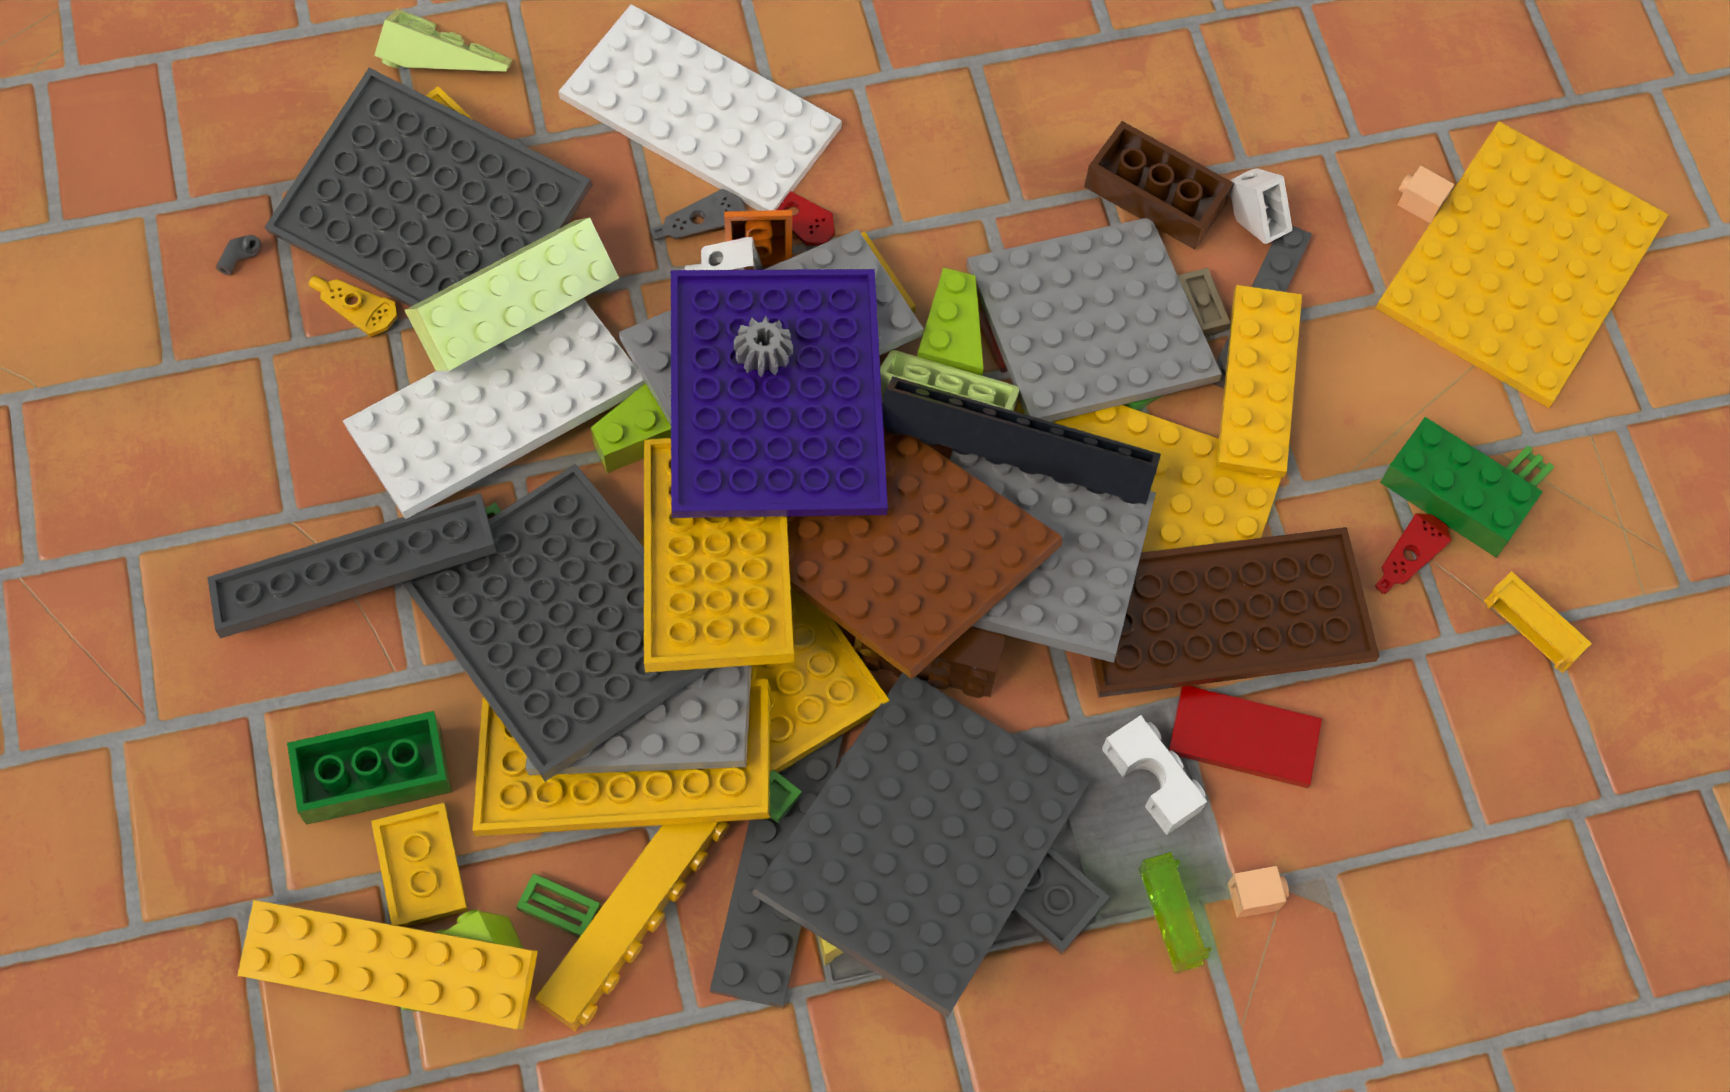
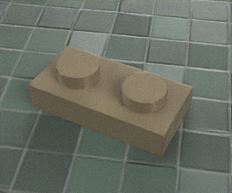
(1205, 301)

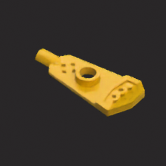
(370, 312)

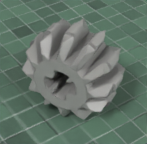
(763, 346)

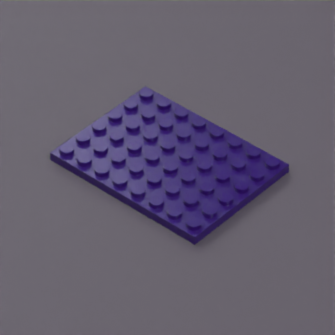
(784, 439)

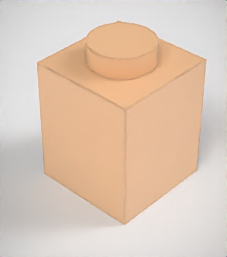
(1424, 193)
(1258, 891)

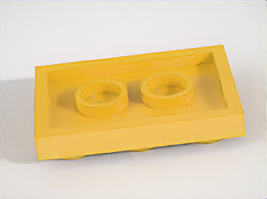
(419, 865)

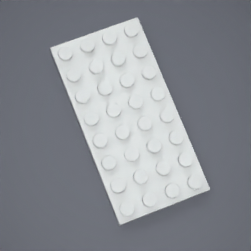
(700, 110)
(493, 407)

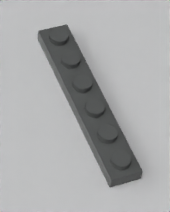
(1274, 274)

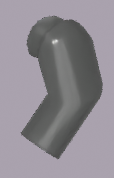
(237, 250)

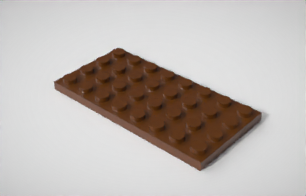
(1240, 613)

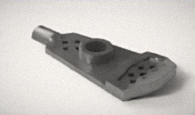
(708, 208)

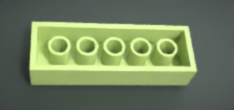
(512, 294)

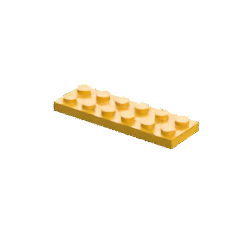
(1259, 381)

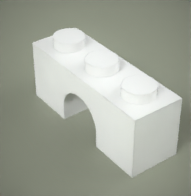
(1140, 747)

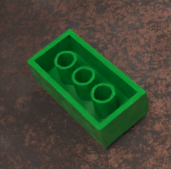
(1460, 487)
(369, 767)

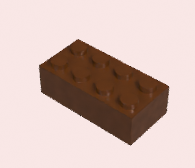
(1158, 184)
(965, 665)

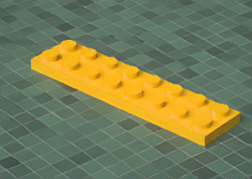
(388, 964)

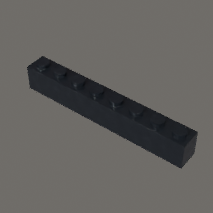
(1019, 440)

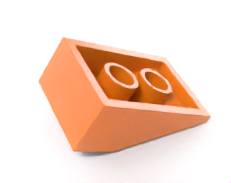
(769, 230)

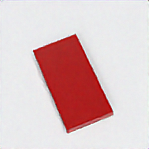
(1245, 736)

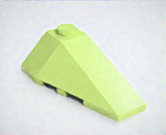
(415, 43)

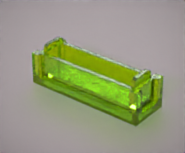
(1173, 912)

